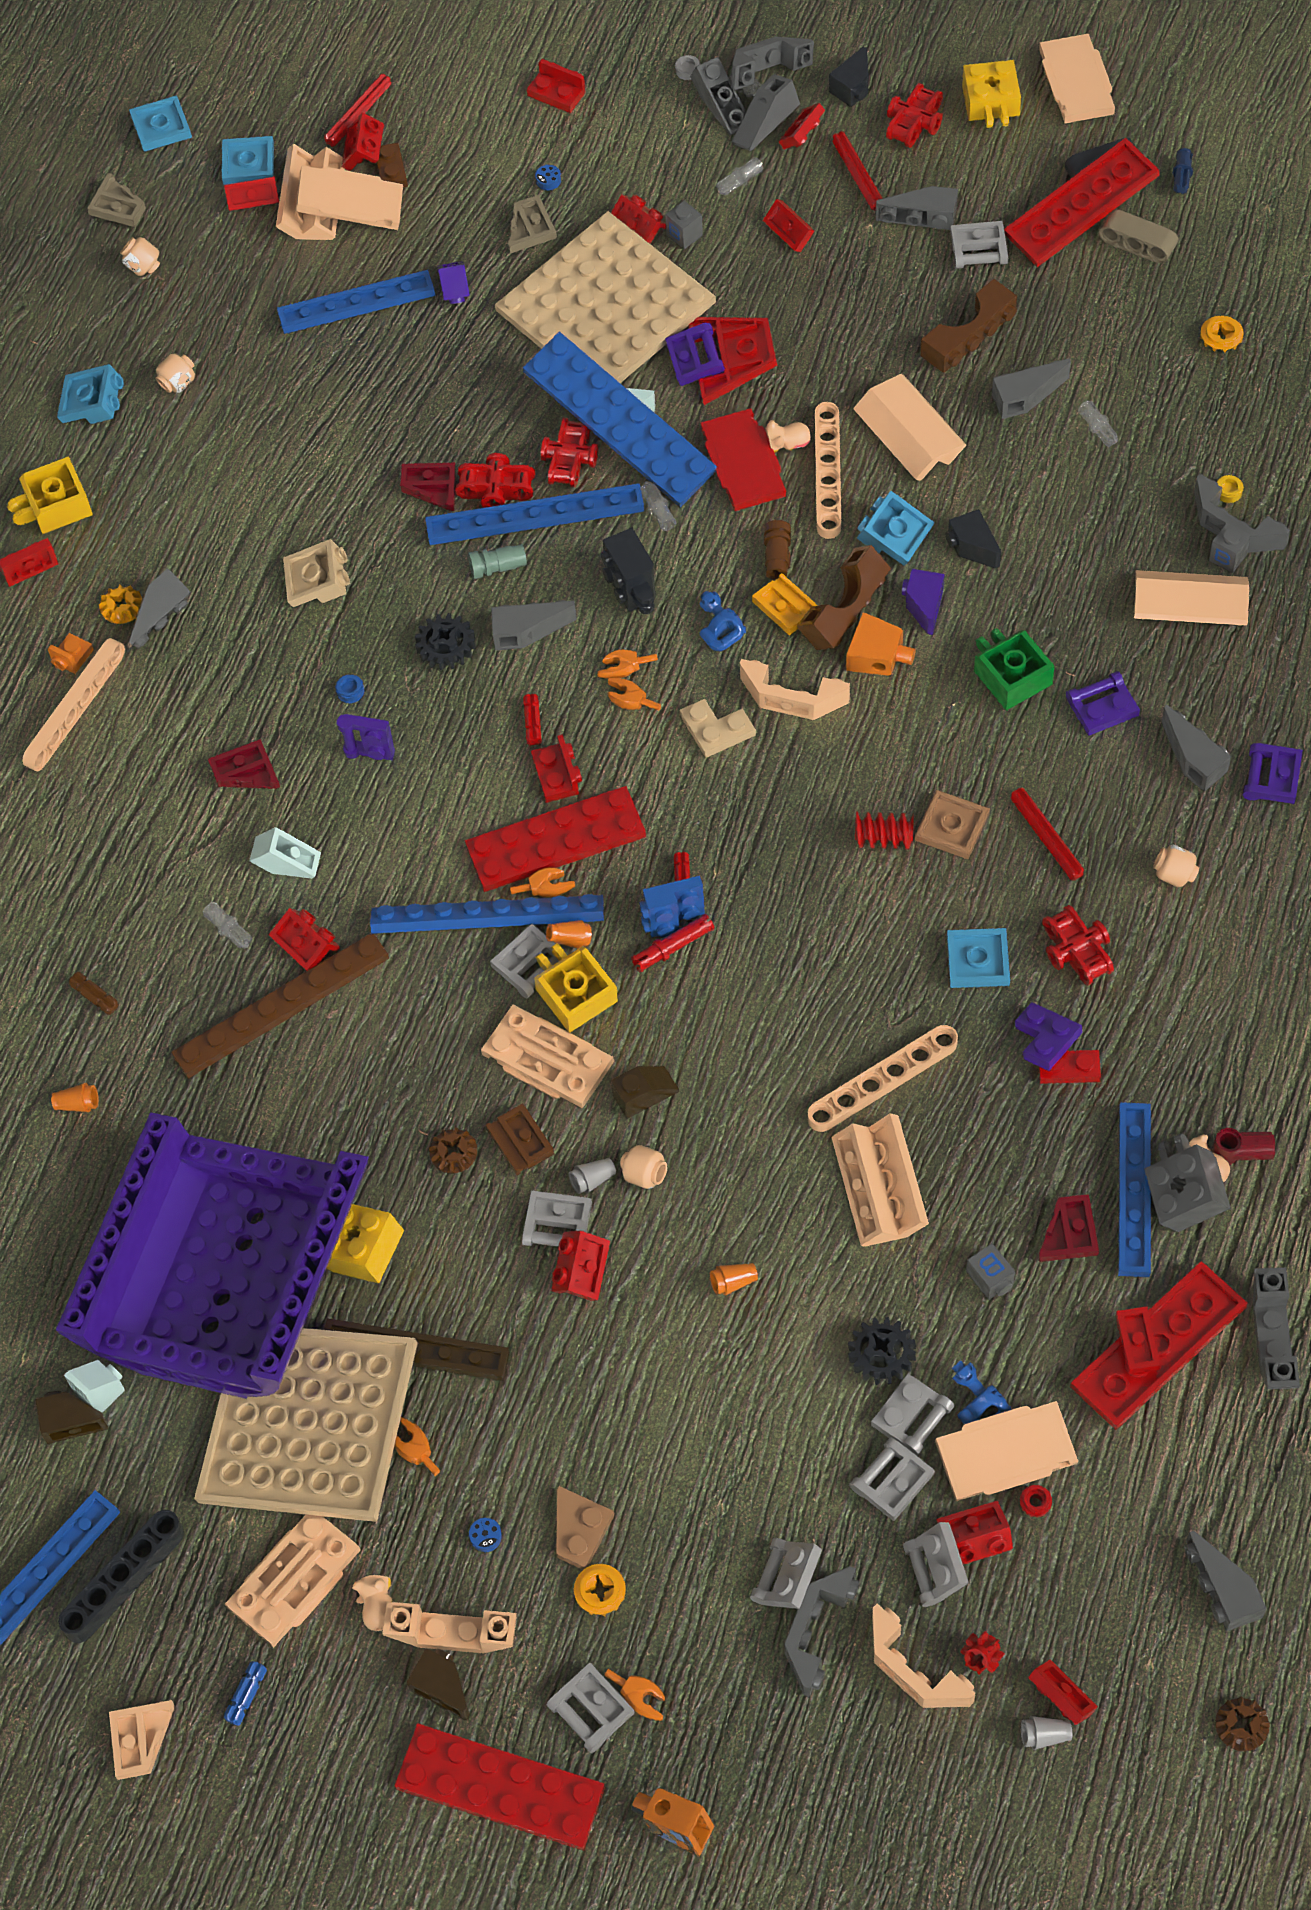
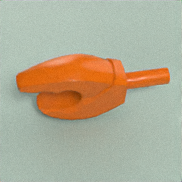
(627, 661)
(632, 698)
(540, 884)
(417, 1449)
(634, 1691)

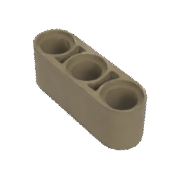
(1138, 236)

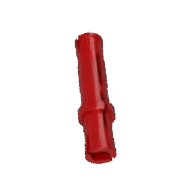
(663, 948)

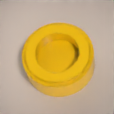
(1231, 488)

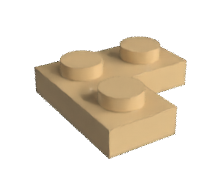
(715, 734)

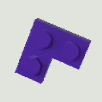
(1051, 1035)

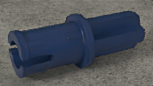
(1182, 170)

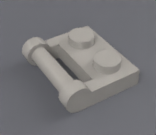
(979, 237)
(520, 956)
(554, 1211)
(904, 1408)
(899, 1486)
(943, 1562)
(793, 1576)
(598, 1699)

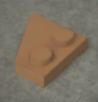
(579, 1527)

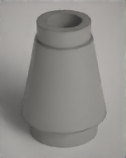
(590, 1175)
(1044, 1732)

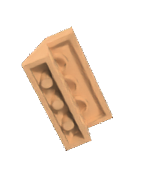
(300, 224)
(909, 426)
(1191, 597)
(880, 1181)

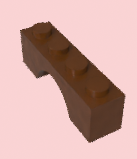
(948, 345)
(862, 574)

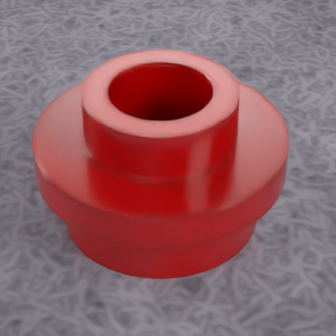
(1039, 1492)

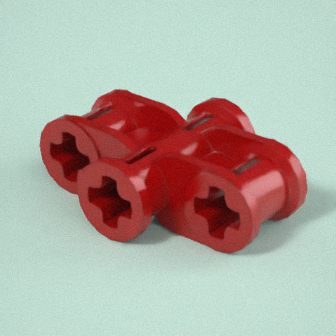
(914, 115)
(569, 453)
(495, 481)
(1078, 945)

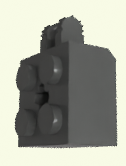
(1186, 1185)

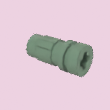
(496, 560)

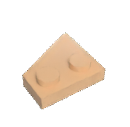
(138, 1737)

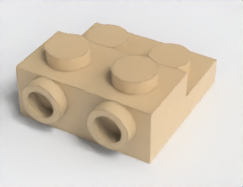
(316, 573)

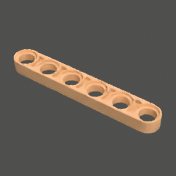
(829, 469)
(73, 704)
(880, 1075)

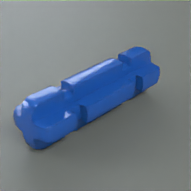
(245, 1693)

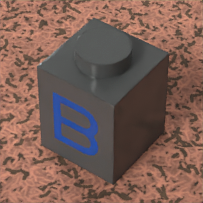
(684, 224)
(1229, 547)
(991, 1272)

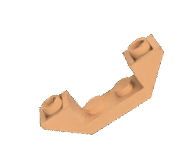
(831, 693)
(449, 1632)
(949, 1692)

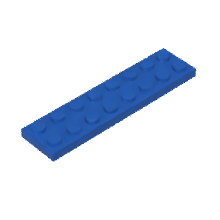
(619, 419)

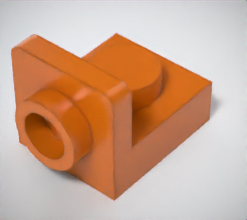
(70, 653)

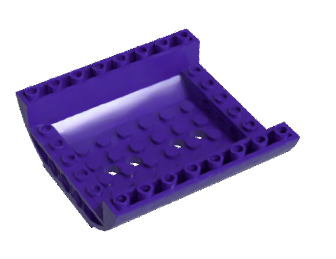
(175, 1251)

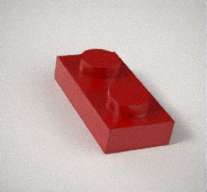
(806, 121)
(251, 193)
(788, 225)
(1073, 1067)
(1138, 1340)
(1062, 1692)

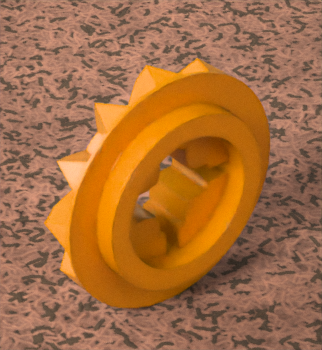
(1231, 329)
(125, 612)
(587, 1582)

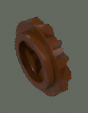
(455, 1161)
(1239, 1738)

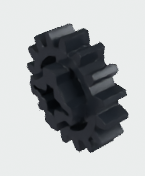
(445, 641)
(876, 1362)

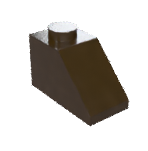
(642, 1088)
(67, 1417)
(439, 1682)

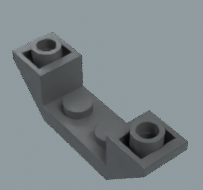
(790, 52)
(1268, 535)
(1275, 1356)
(833, 1589)

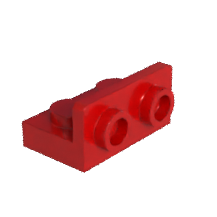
(557, 86)
(362, 141)
(639, 217)
(28, 562)
(556, 771)
(303, 938)
(580, 1265)
(980, 1532)

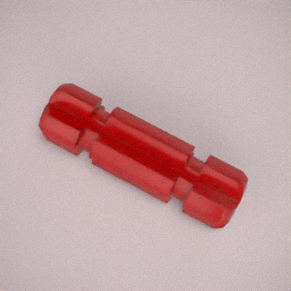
(532, 719)
(681, 866)

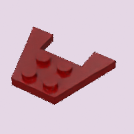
(744, 349)

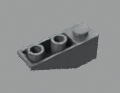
(718, 95)
(767, 110)
(923, 207)
(1024, 389)
(158, 602)
(525, 624)
(1197, 755)
(1231, 1588)

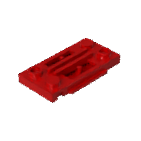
(743, 459)

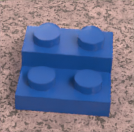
(669, 903)

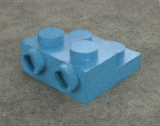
(90, 395)
(894, 528)

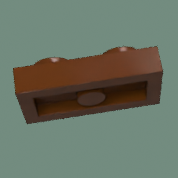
(391, 164)

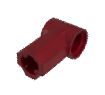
(1244, 1145)

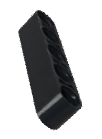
(115, 1591)

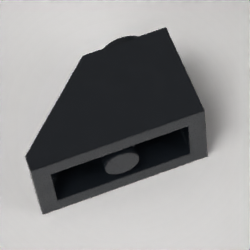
(851, 78)
(973, 539)

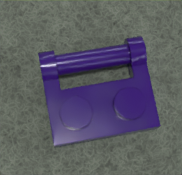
(686, 356)
(1104, 711)
(374, 733)
(1282, 775)

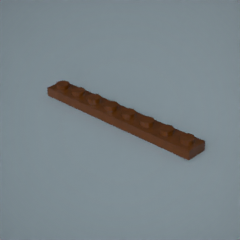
(280, 1005)

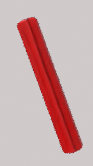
(361, 105)
(856, 169)
(1047, 834)

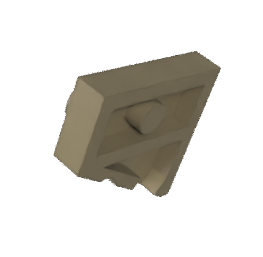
(116, 203)
(530, 225)

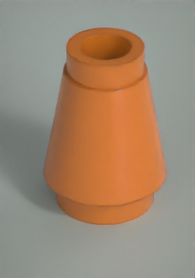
(571, 933)
(77, 1098)
(730, 1278)

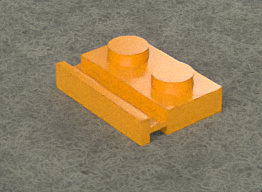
(783, 603)

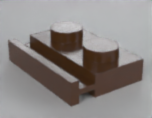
(520, 1139)

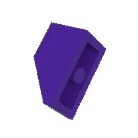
(453, 282)
(924, 597)

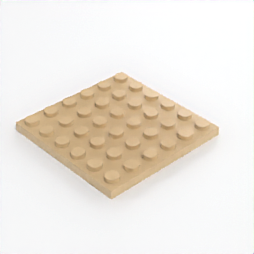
(607, 297)
(321, 1437)

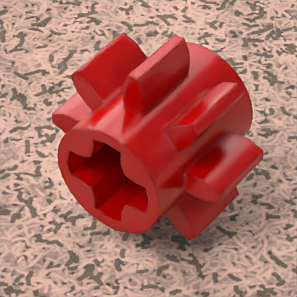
(982, 1652)

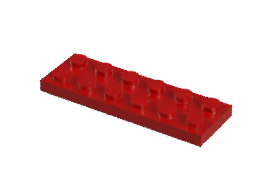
(1081, 202)
(555, 838)
(1182, 1327)
(500, 1786)

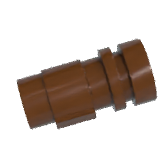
(777, 555)

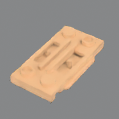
(1077, 78)
(349, 196)
(547, 1056)
(1006, 1450)
(293, 1578)

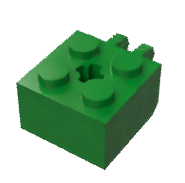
(1012, 667)

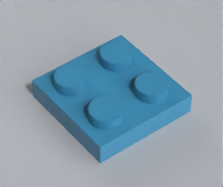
(160, 123)
(247, 159)
(978, 958)

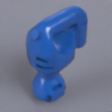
(722, 623)
(985, 1397)

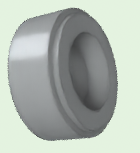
(685, 66)

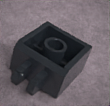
(629, 571)

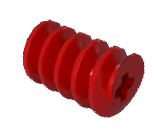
(884, 830)

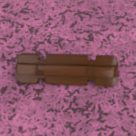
(93, 993)

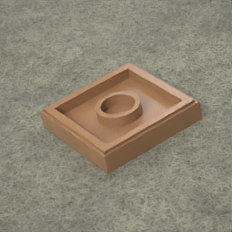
(952, 824)

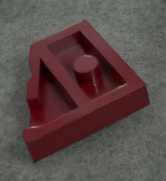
(430, 483)
(244, 768)
(1070, 1230)

